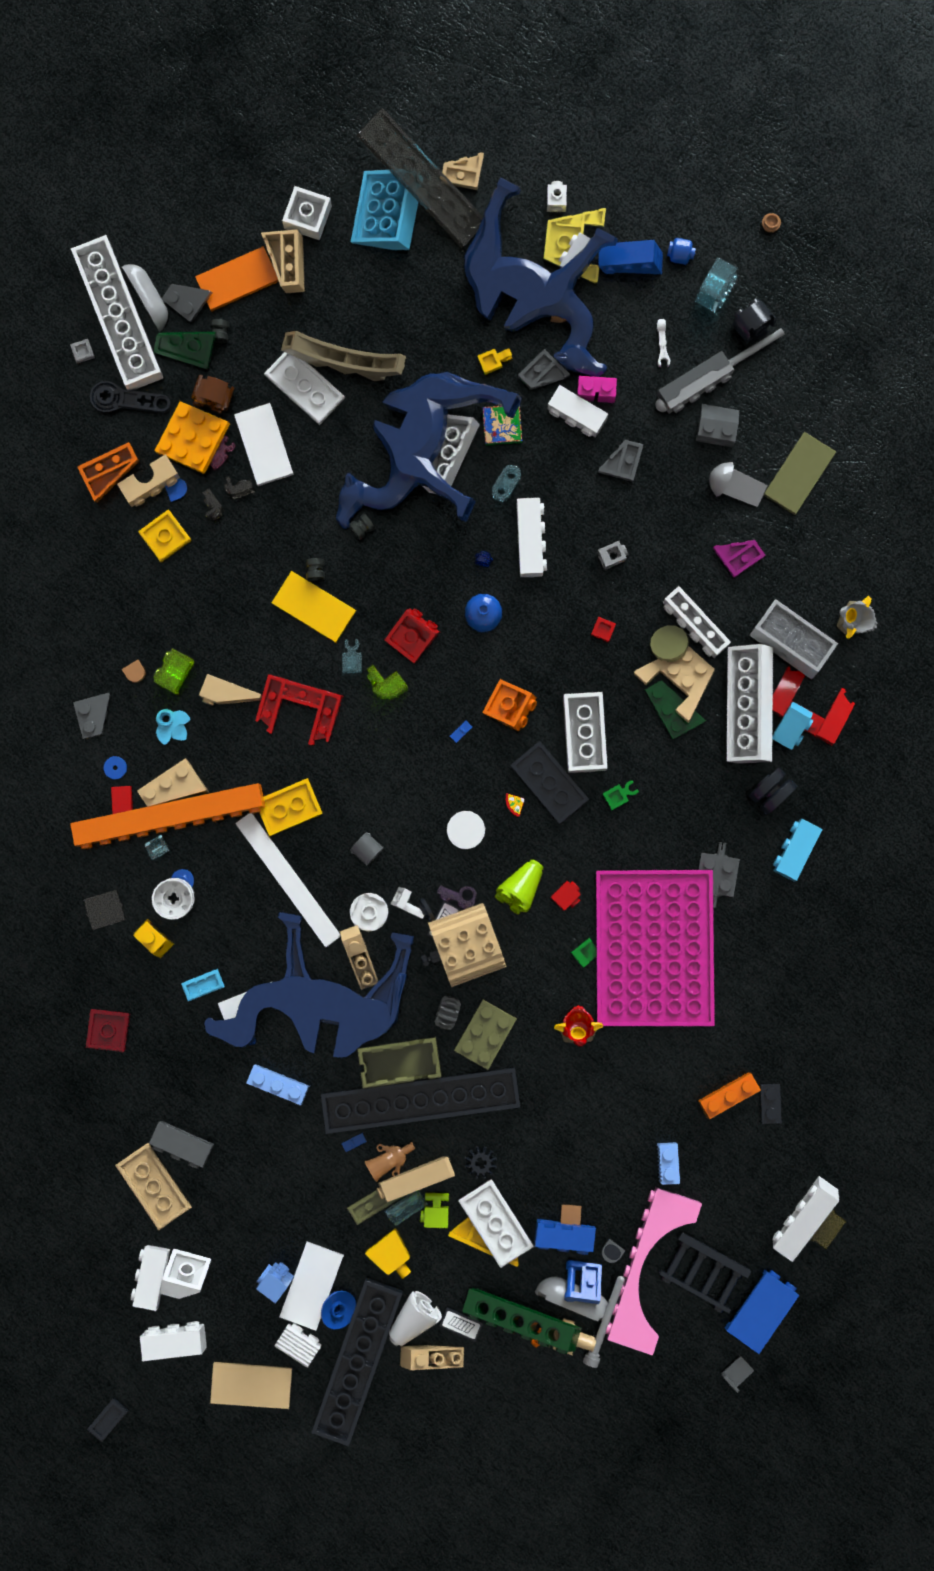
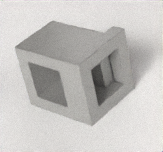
(616, 548)

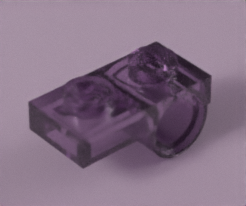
(447, 895)

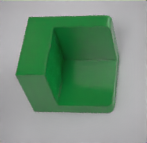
(585, 952)

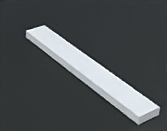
(288, 879)

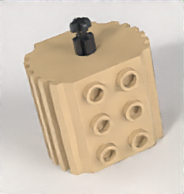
(465, 945)

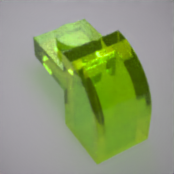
(388, 688)

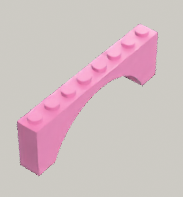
(664, 1214)

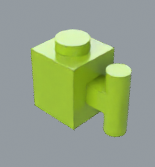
(436, 1215)

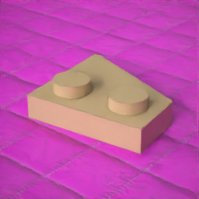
(465, 171)

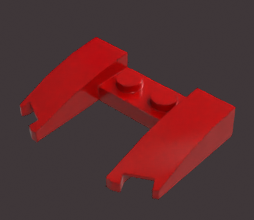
(280, 688)
(824, 729)

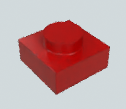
(603, 629)

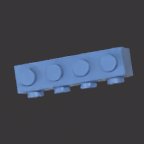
(274, 1281)

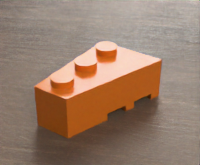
(107, 470)

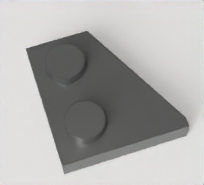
(186, 300)
(542, 371)
(623, 461)

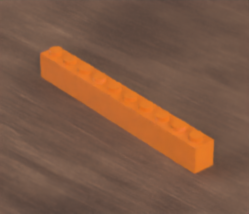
(168, 815)

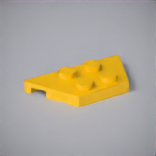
(469, 1235)

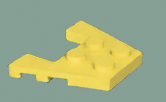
(561, 232)

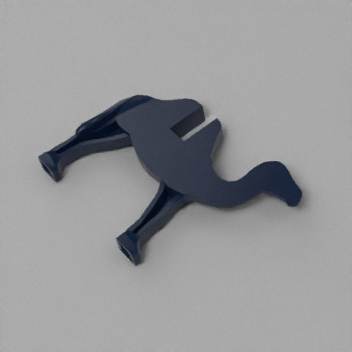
(535, 288)
(419, 443)
(319, 1001)

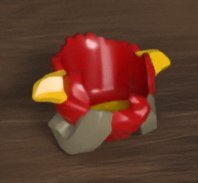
(578, 1027)

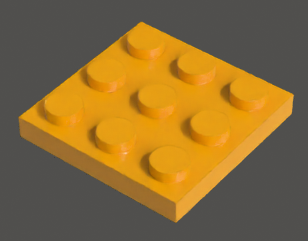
(192, 437)

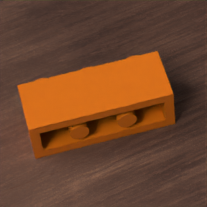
(729, 1095)

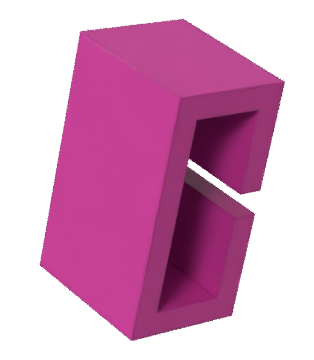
(604, 386)

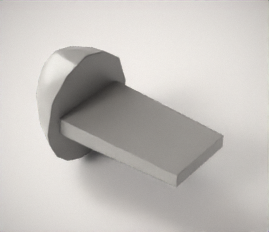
(736, 484)

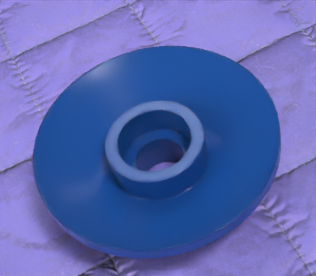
(342, 1314)

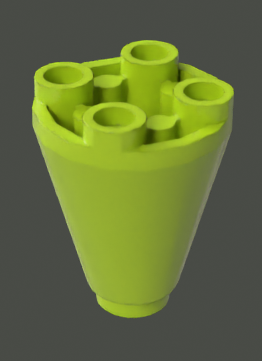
(520, 887)

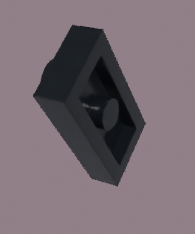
(770, 1103)

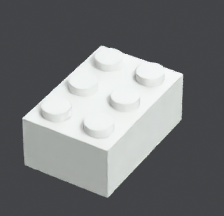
(173, 1341)

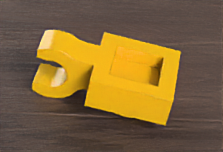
(492, 360)

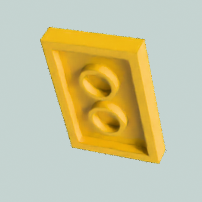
(289, 807)

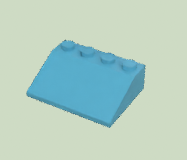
(384, 212)

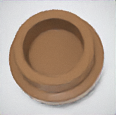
(771, 222)

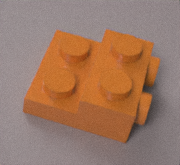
(510, 705)

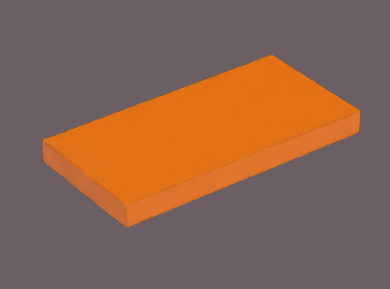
(238, 278)

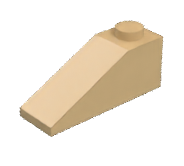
(223, 692)

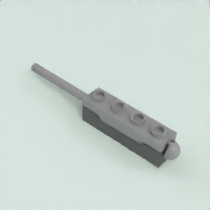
(705, 377)

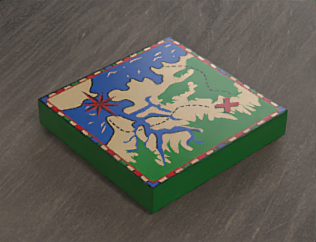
(500, 428)

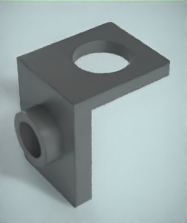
(737, 1372)

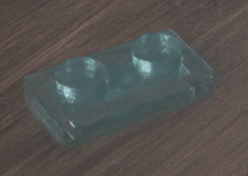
(406, 1207)

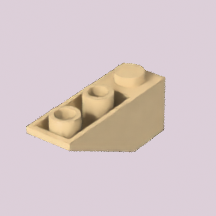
(359, 957)
(431, 1357)

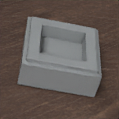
(82, 351)

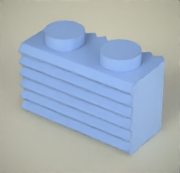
(668, 1163)

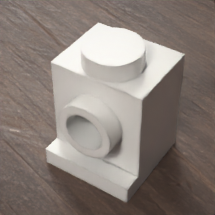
(556, 203)

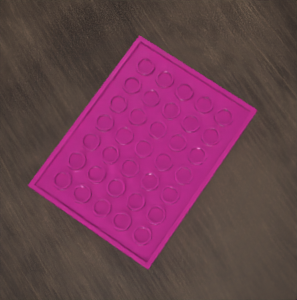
(655, 948)

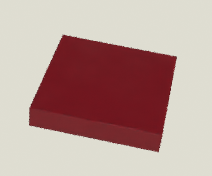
(107, 1030)

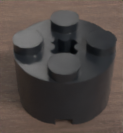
(753, 321)

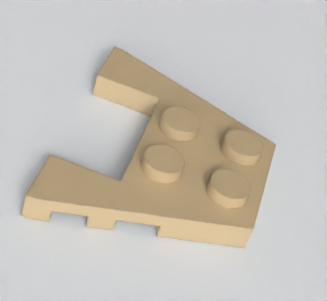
(688, 673)

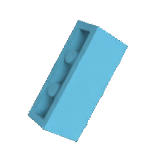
(796, 849)

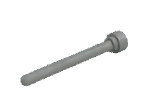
(592, 1358)

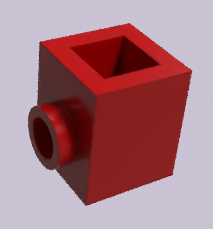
(566, 895)

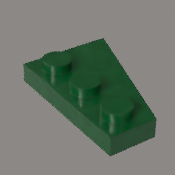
(186, 347)

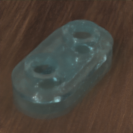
(506, 483)

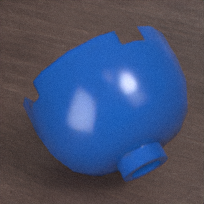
(483, 612)

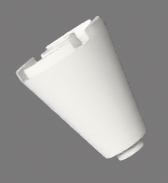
(414, 1319)

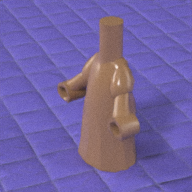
(394, 1157)

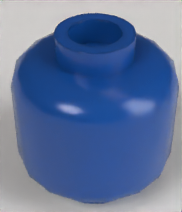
(681, 251)

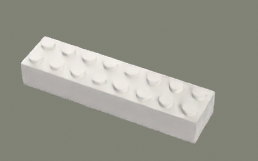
(117, 313)

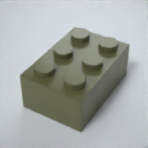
(485, 1034)

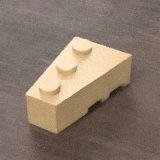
(287, 258)
(173, 785)

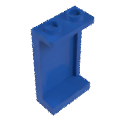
(762, 1311)

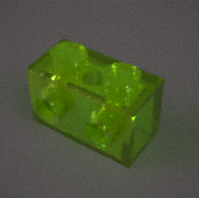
(173, 671)

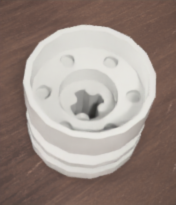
(164, 905)

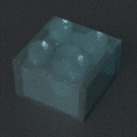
(717, 284)

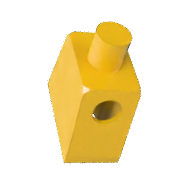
(153, 939)
(390, 1254)

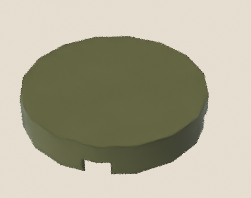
(669, 643)

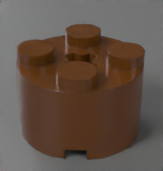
(212, 394)

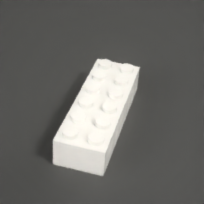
(749, 704)

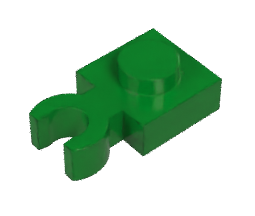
(617, 796)

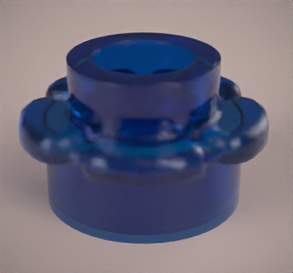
(483, 559)

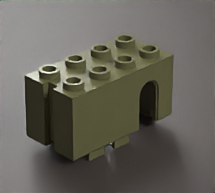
(399, 1062)

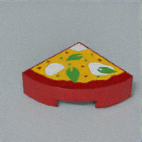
(514, 804)

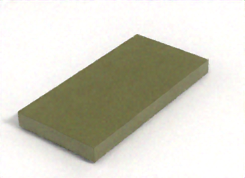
(799, 473)

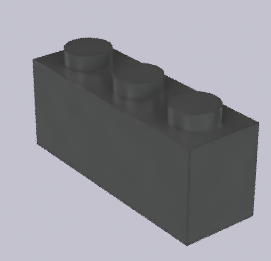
(181, 1144)

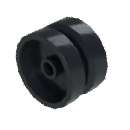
(770, 788)

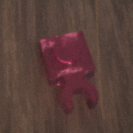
(220, 455)

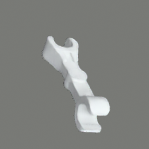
(661, 328)

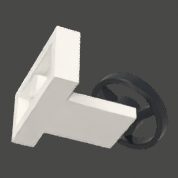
(400, 901)

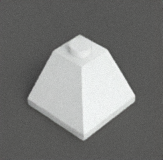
(184, 1274)

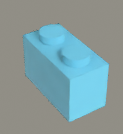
(792, 725)

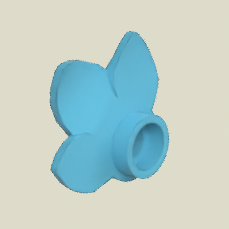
(173, 728)

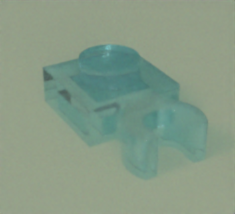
(352, 661)

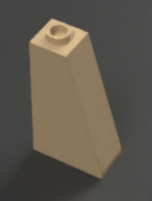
(415, 1179)

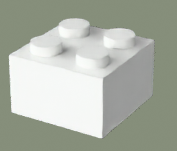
(307, 212)

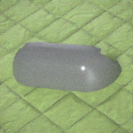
(147, 294)
(554, 1291)

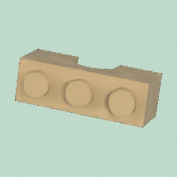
(137, 492)

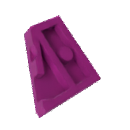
(739, 556)

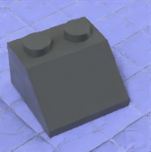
(717, 425)

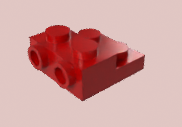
(412, 634)

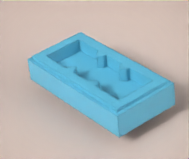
(202, 985)

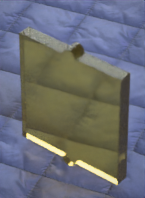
(828, 1229)

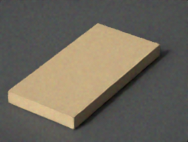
(153, 1186)
(251, 1385)

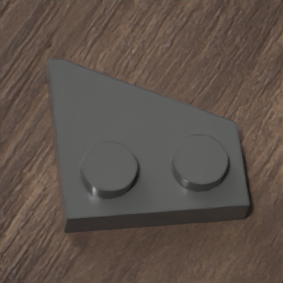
(92, 715)

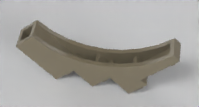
(342, 359)

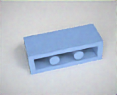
(278, 1084)

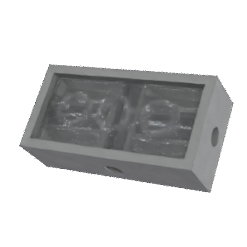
(794, 639)

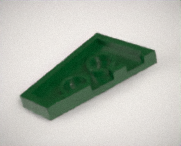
(665, 703)

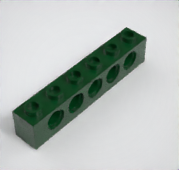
(567, 1332)

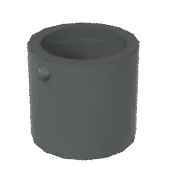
(366, 849)

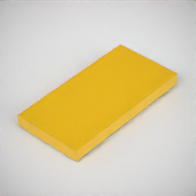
(313, 606)

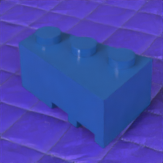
(631, 257)
(564, 1236)

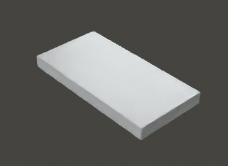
(304, 386)
(263, 444)
(496, 1223)
(311, 1285)

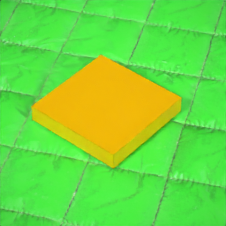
(164, 535)

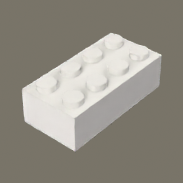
(585, 732)

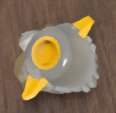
(857, 617)

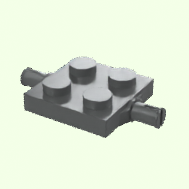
(724, 872)

